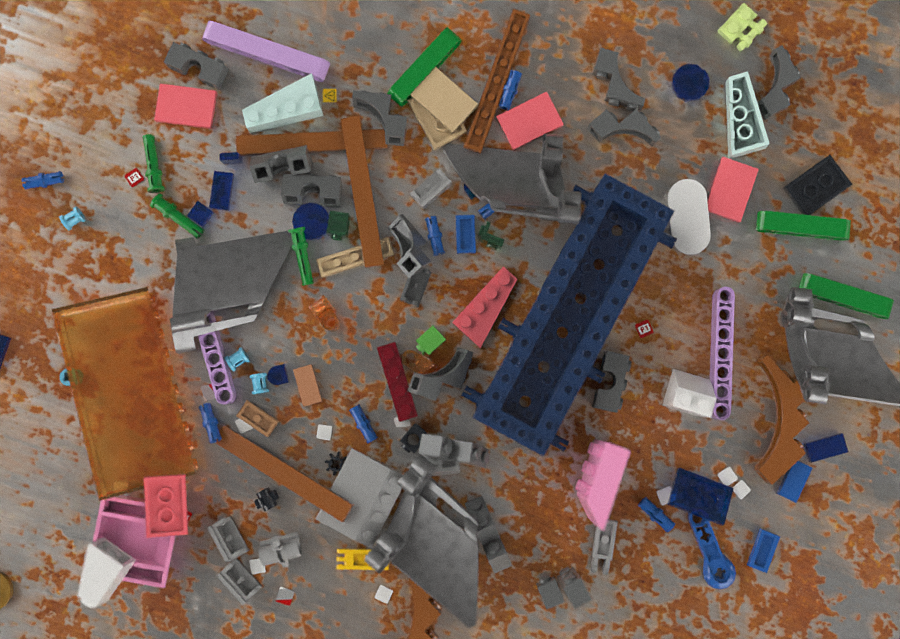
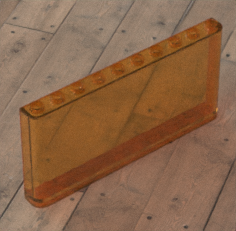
(124, 391)

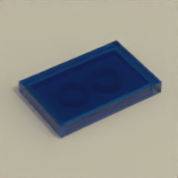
(700, 496)

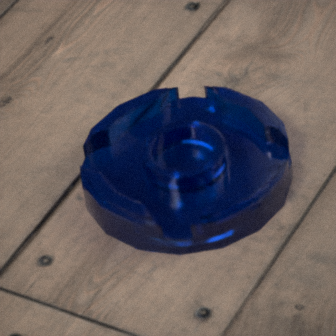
(690, 82)
(313, 218)

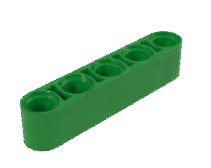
(432, 57)
(803, 225)
(847, 296)

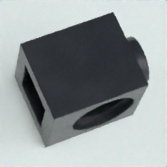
(415, 429)

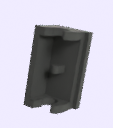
(415, 288)

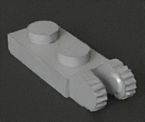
(604, 546)

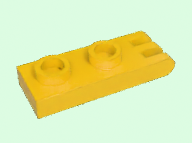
(354, 559)

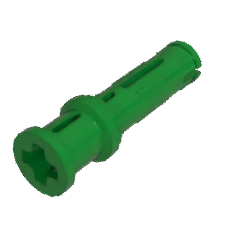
(153, 172)
(170, 210)
(300, 245)

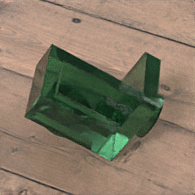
(493, 242)

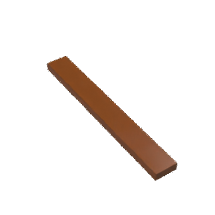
(496, 81)
(315, 142)
(362, 192)
(284, 474)

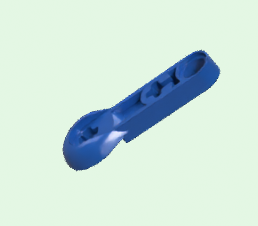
(712, 556)

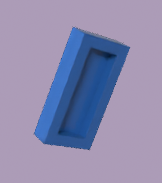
(465, 234)
(794, 481)
(763, 550)

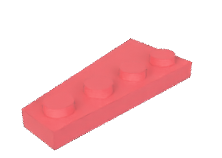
(483, 310)

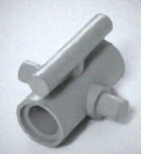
(280, 549)

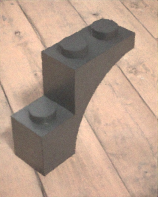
(784, 76)
(617, 93)
(380, 106)
(635, 124)
(410, 243)
(452, 374)
(454, 450)
(489, 535)

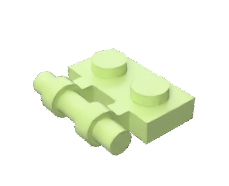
(736, 24)

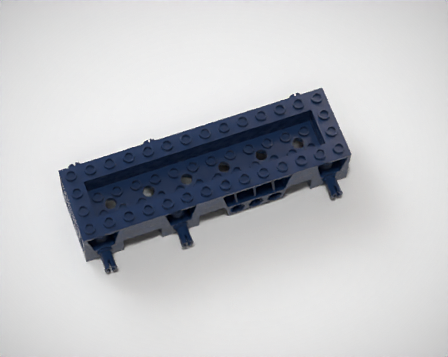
(586, 324)

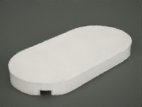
(691, 216)

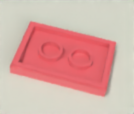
(185, 106)
(529, 121)
(731, 189)
(165, 505)

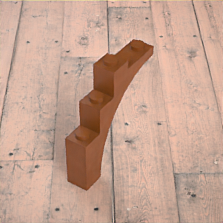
(790, 421)
(425, 613)

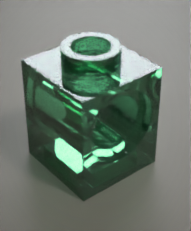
(338, 225)

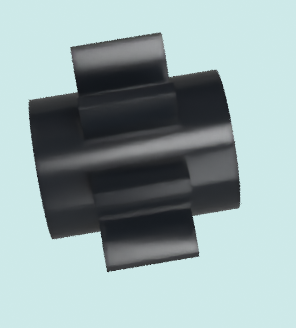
(331, 461)
(266, 499)

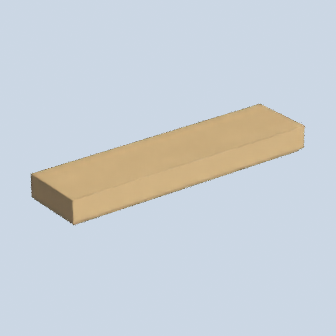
(349, 259)

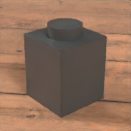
(549, 591)

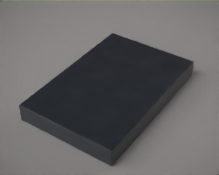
(817, 186)

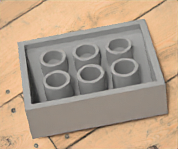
(371, 490)

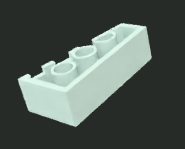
(287, 106)
(744, 120)

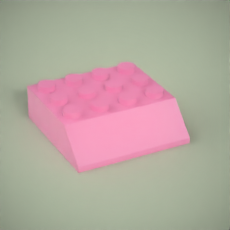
(601, 480)
(124, 524)

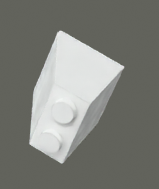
(690, 394)
(102, 571)

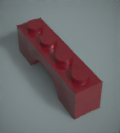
(397, 381)

